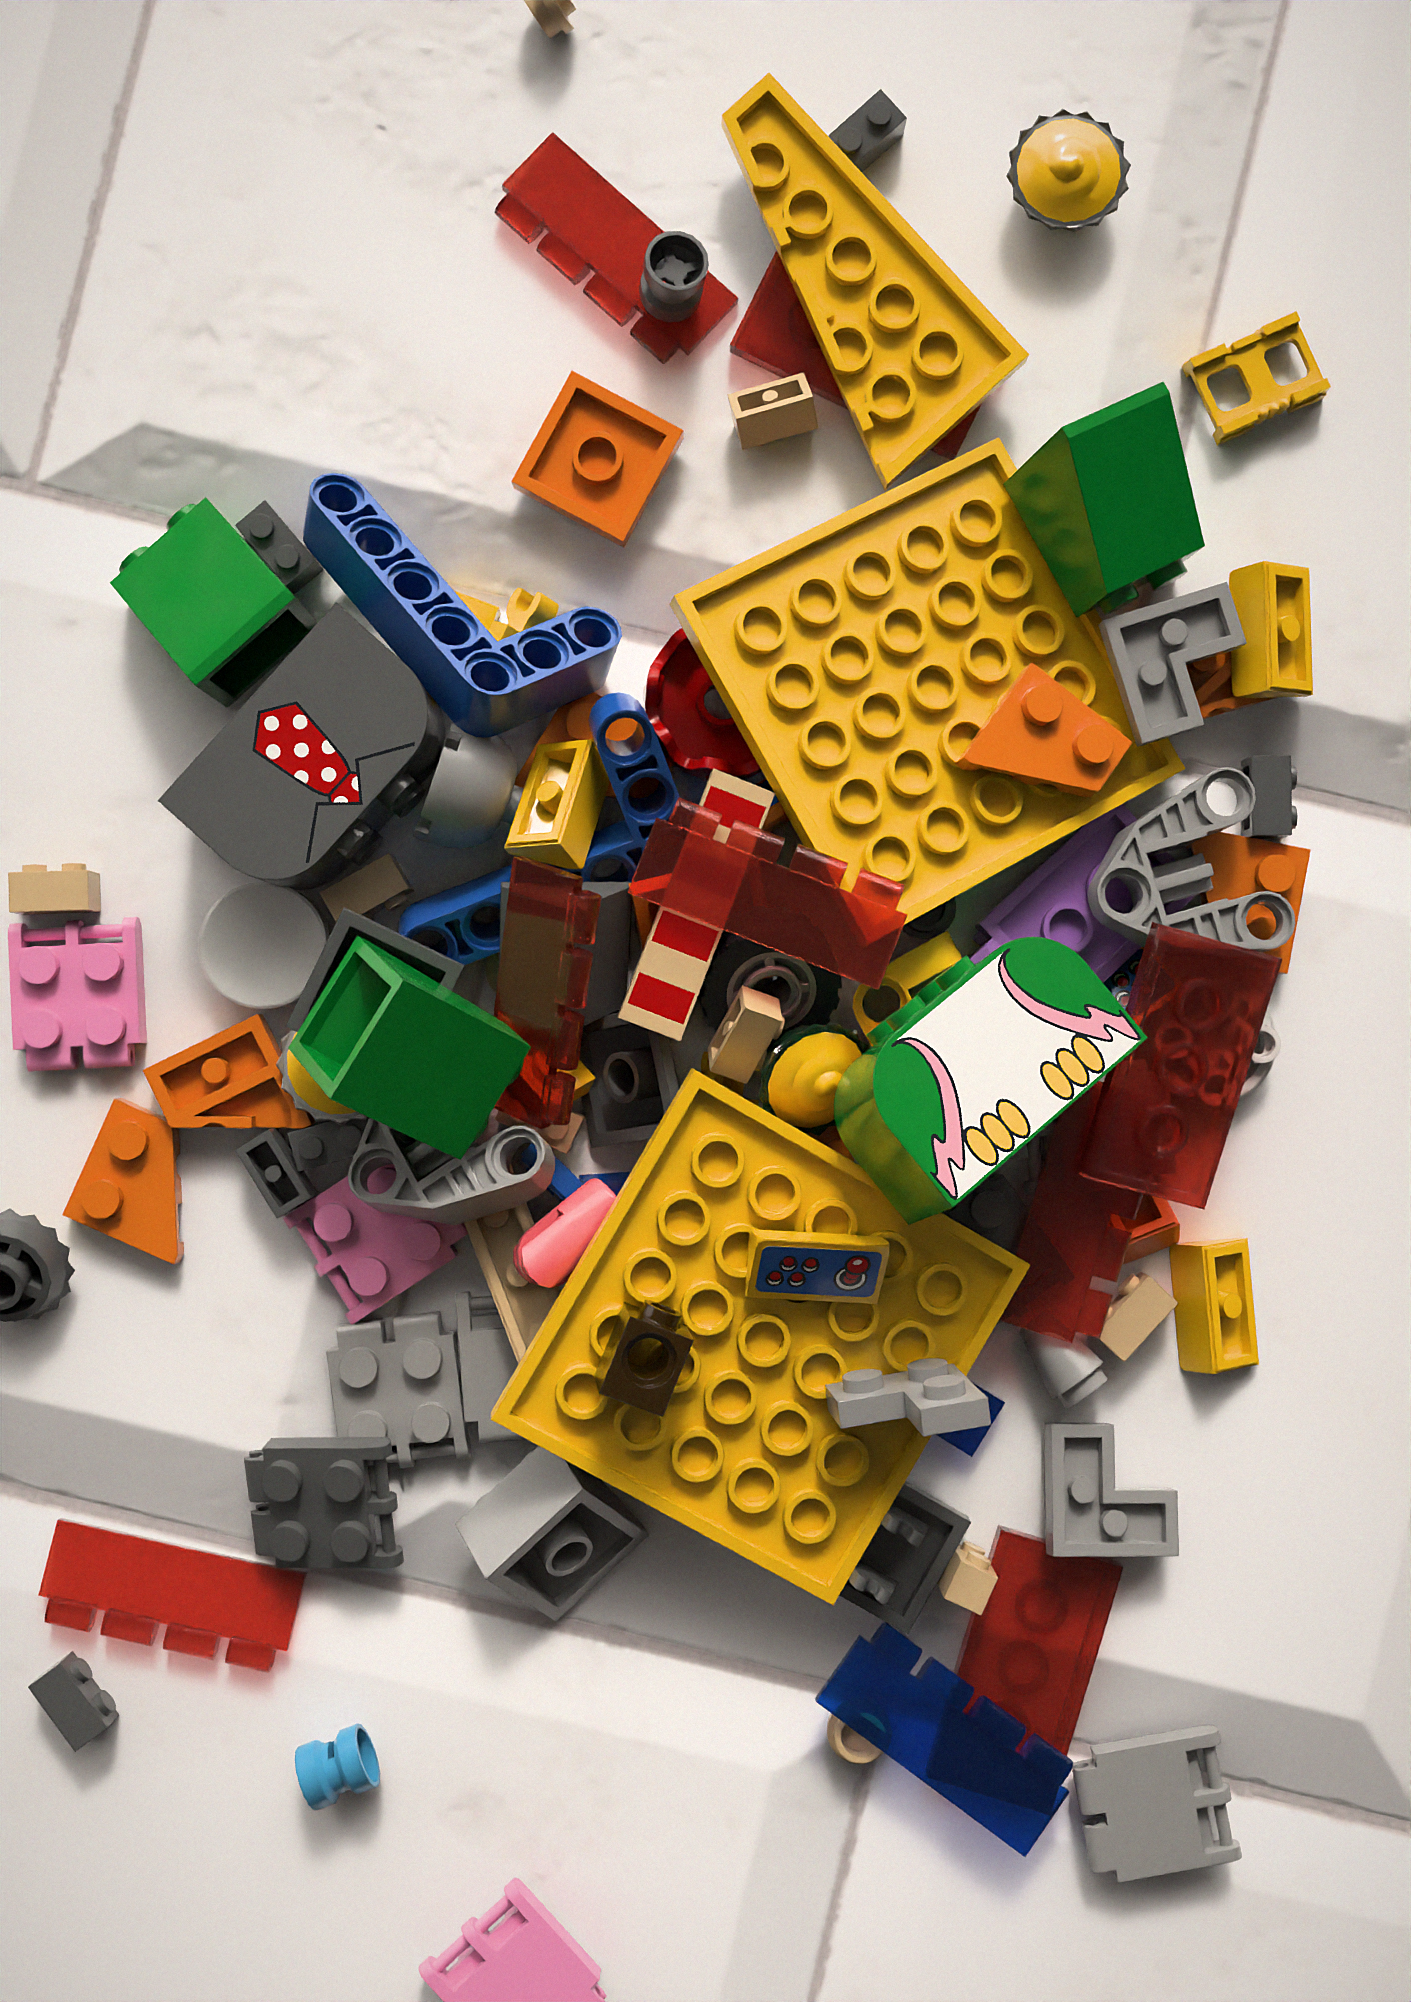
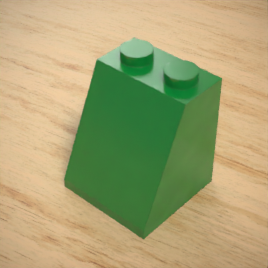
(1111, 502)
(212, 603)
(407, 1050)

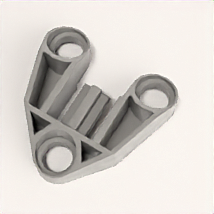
(1172, 826)
(443, 1187)

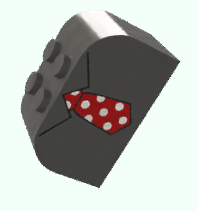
(314, 760)

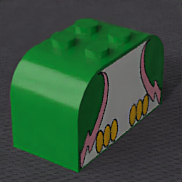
(977, 1070)

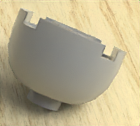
(470, 792)

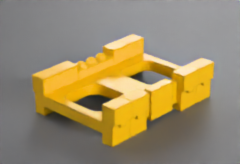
(1265, 394)

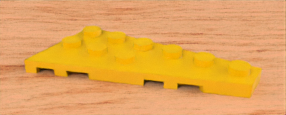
(885, 308)

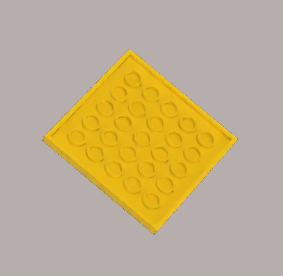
(878, 657)
(749, 1424)

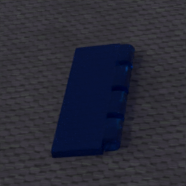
(953, 1752)

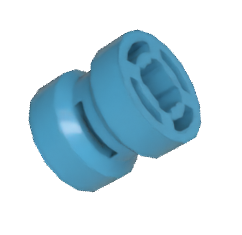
(337, 1766)

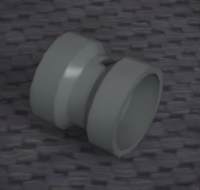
(683, 265)

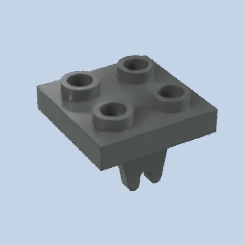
(906, 1557)

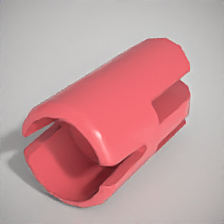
(558, 1240)

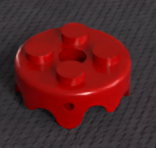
(683, 726)

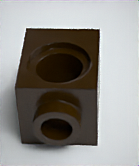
(648, 1385)

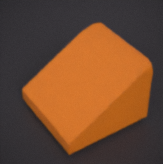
(1151, 1231)

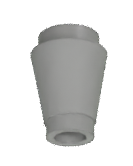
(1065, 1368)

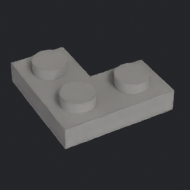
(1152, 652)
(929, 1394)
(1088, 1512)

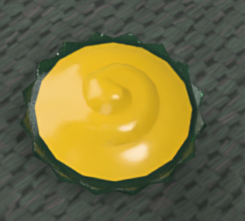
(804, 1073)

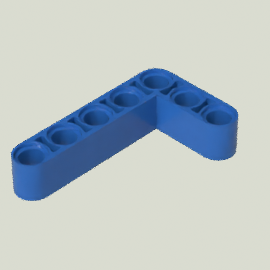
(470, 674)
(625, 841)

